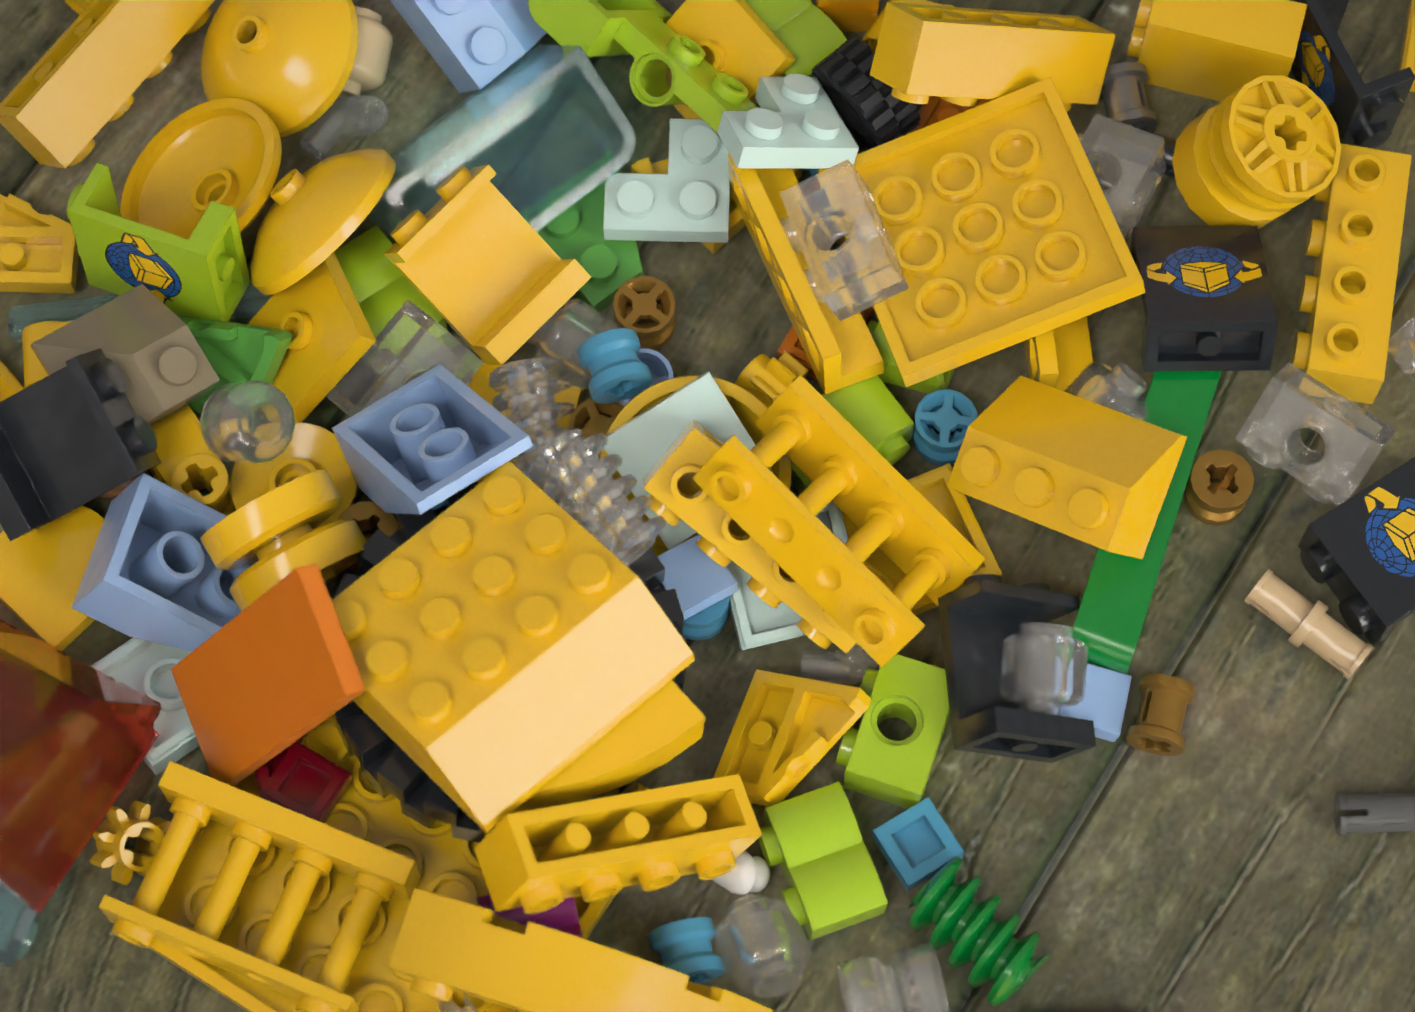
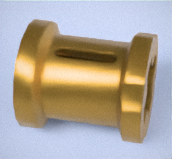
(1161, 714)

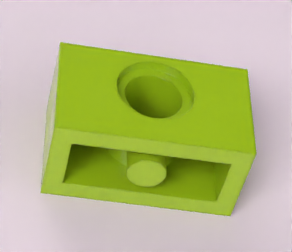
(891, 768)

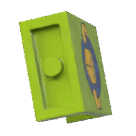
(190, 275)

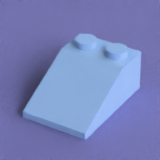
(472, 37)
(426, 442)
(153, 571)

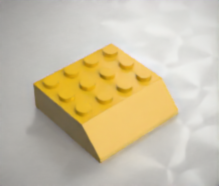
(504, 644)

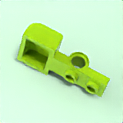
(641, 31)

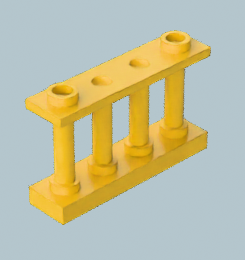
(867, 491)
(255, 827)

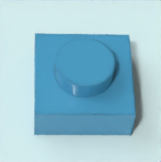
(917, 844)

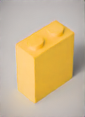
(1215, 44)

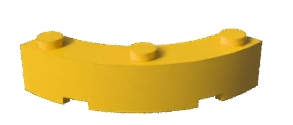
(485, 956)

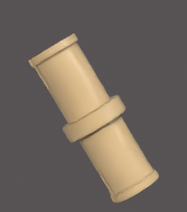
(1308, 624)

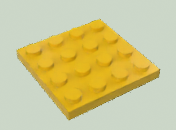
(993, 232)

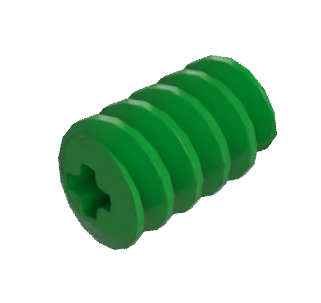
(976, 933)

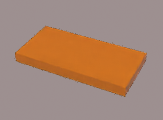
(268, 676)

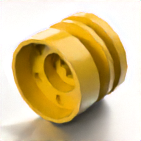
(1257, 153)

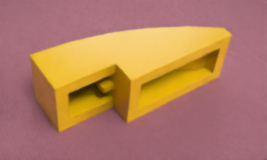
(633, 748)

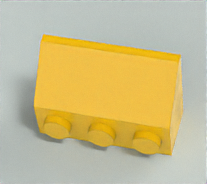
(1069, 465)

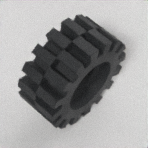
(861, 99)

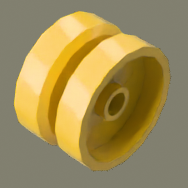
(282, 537)

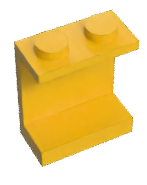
(483, 265)

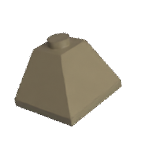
(146, 342)

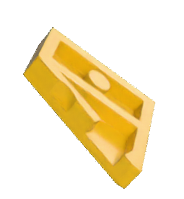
(35, 250)
(786, 731)

